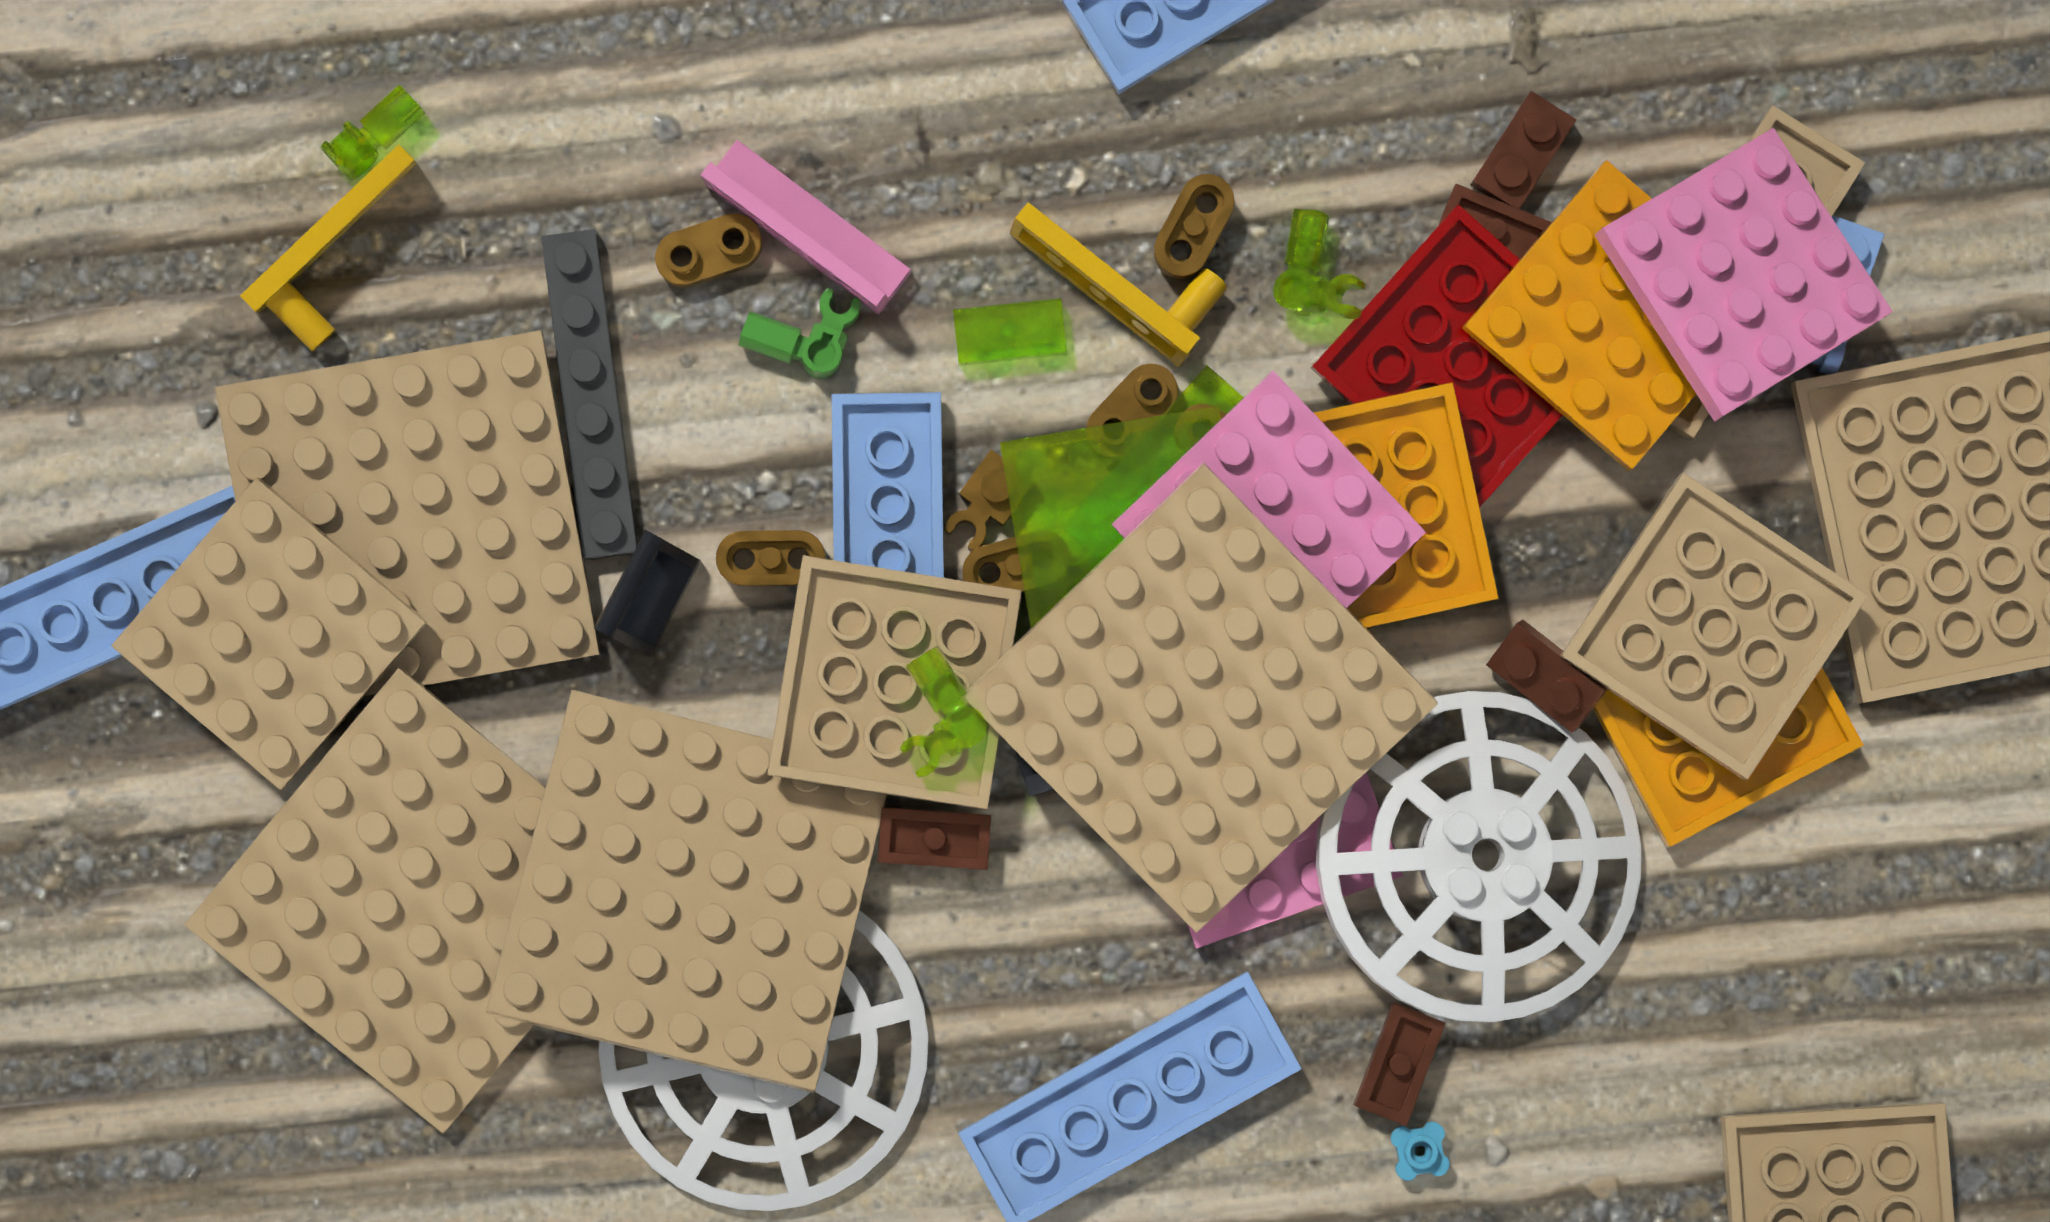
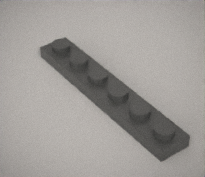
(590, 394)

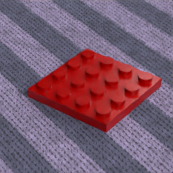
(1416, 341)

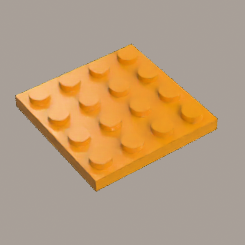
(1579, 332)
(1421, 458)
(1692, 791)

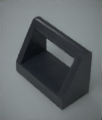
(647, 593)

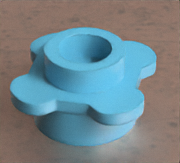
(1406, 1142)

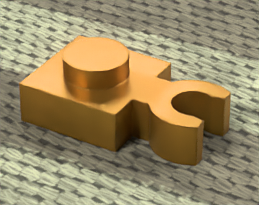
(988, 499)

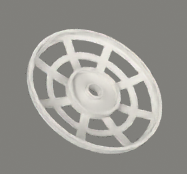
(1463, 888)
(774, 1099)

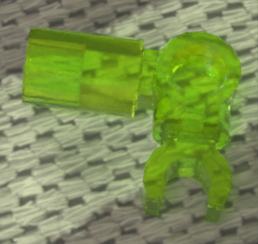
(356, 149)
(1298, 287)
(943, 690)

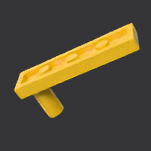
(274, 286)
(1164, 330)

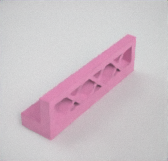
(806, 226)

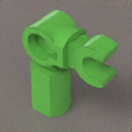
(818, 353)

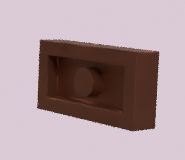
(1523, 151)
(1508, 224)
(1538, 672)
(934, 838)
(1399, 1063)

